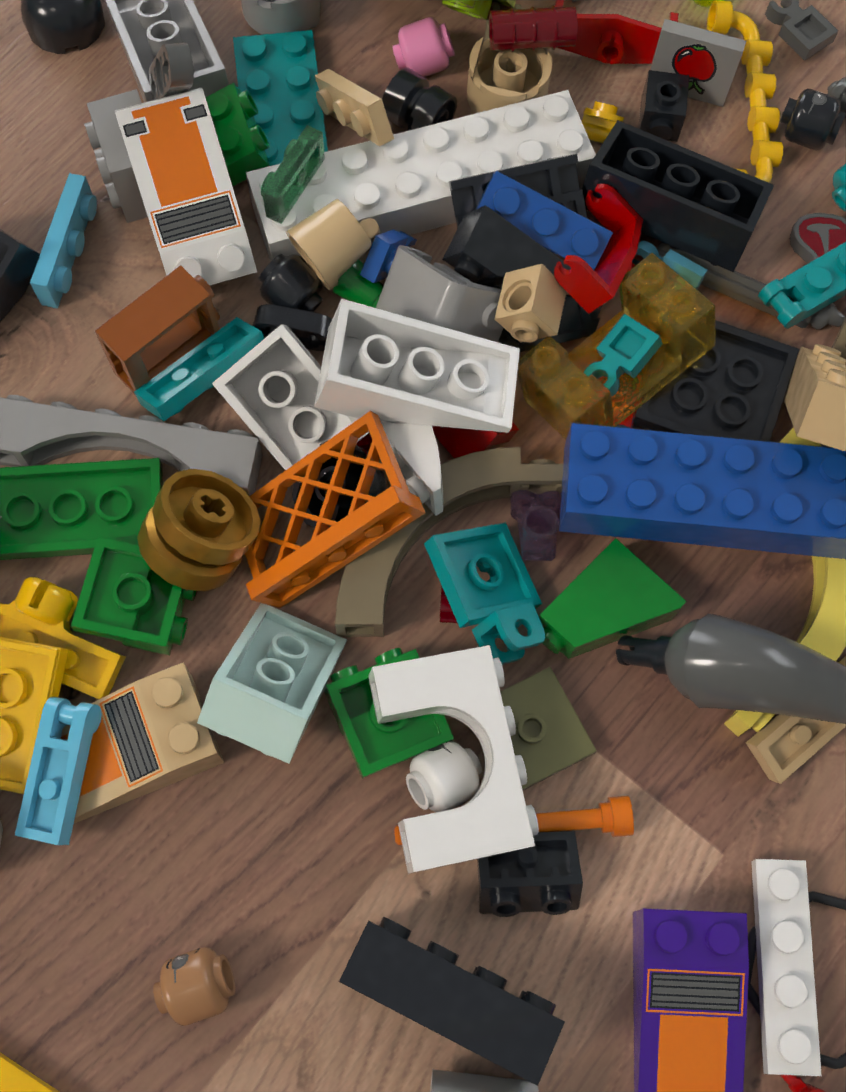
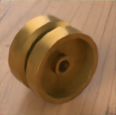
(198, 530)

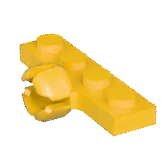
(43, 617)

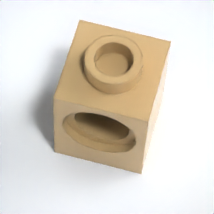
(530, 303)

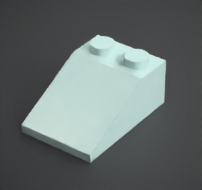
(271, 682)

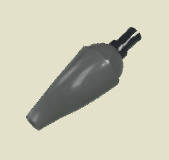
(743, 668)

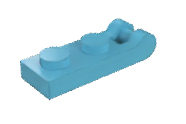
(57, 771)

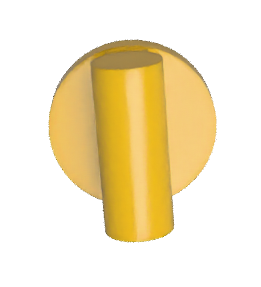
(600, 121)

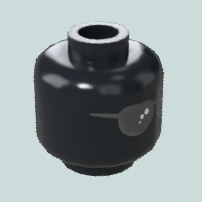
(812, 119)

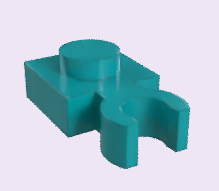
(623, 350)

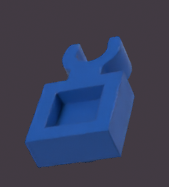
(382, 254)

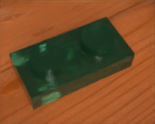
(299, 165)

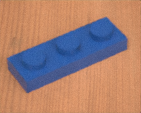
(545, 220)

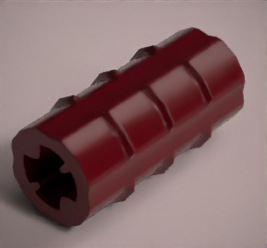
(533, 28)

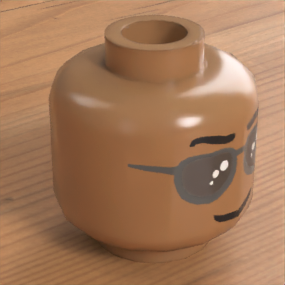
(194, 986)

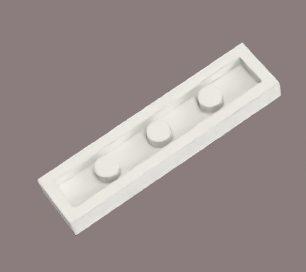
(785, 968)

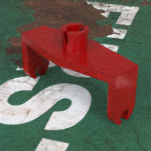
(615, 38)
(597, 286)

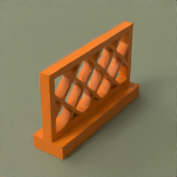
(346, 539)

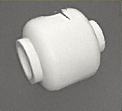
(444, 777)

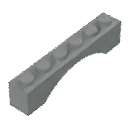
(42, 432)

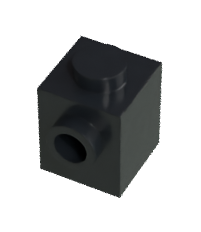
(664, 104)

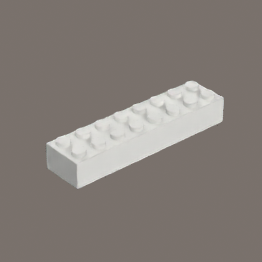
(409, 177)

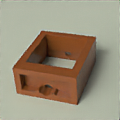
(159, 327)

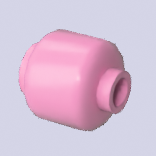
(424, 47)

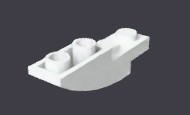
(418, 460)

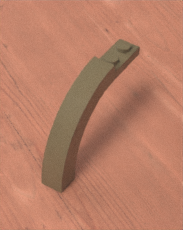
(465, 482)

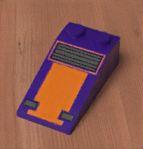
(689, 1000)

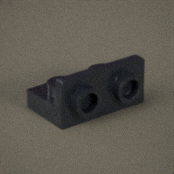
(532, 878)

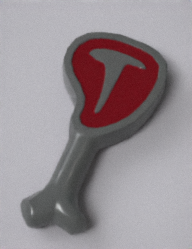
(811, 238)

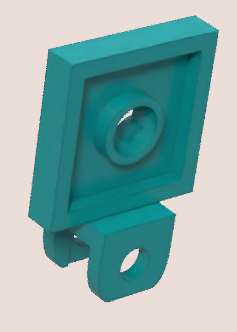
(494, 604)

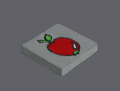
(701, 54)

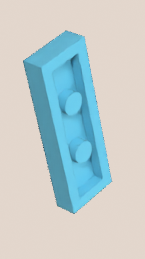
(64, 241)

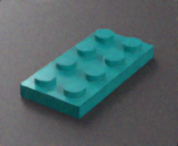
(282, 82)

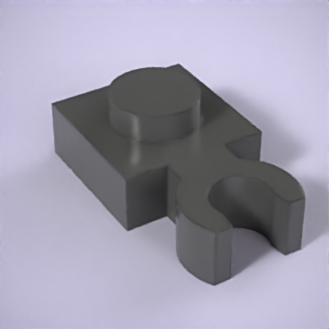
(801, 29)

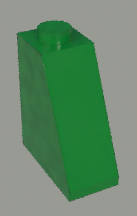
(607, 601)

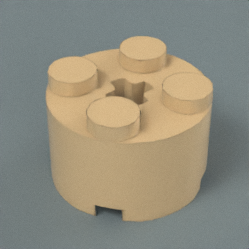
(506, 76)

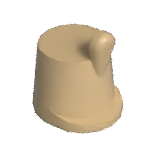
(332, 240)

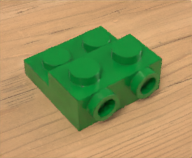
(239, 136)
(130, 601)
(383, 744)

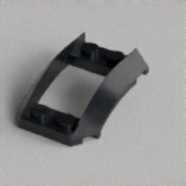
(558, 181)

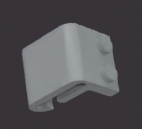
(439, 295)

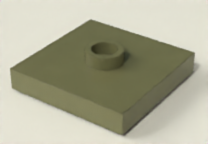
(546, 727)

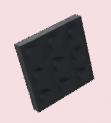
(727, 391)

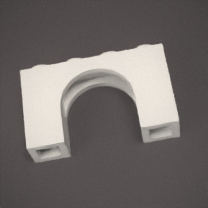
(467, 689)

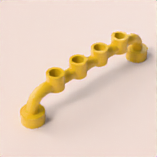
(758, 86)

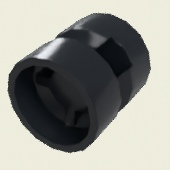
(414, 104)

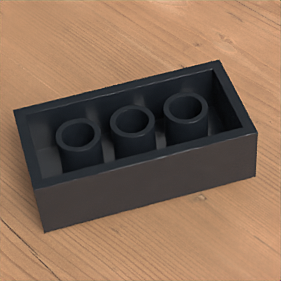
(680, 194)
(452, 1001)

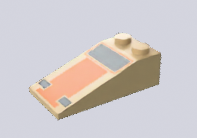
(145, 741)

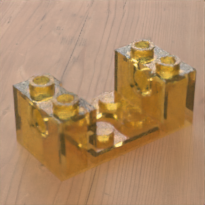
(657, 299)

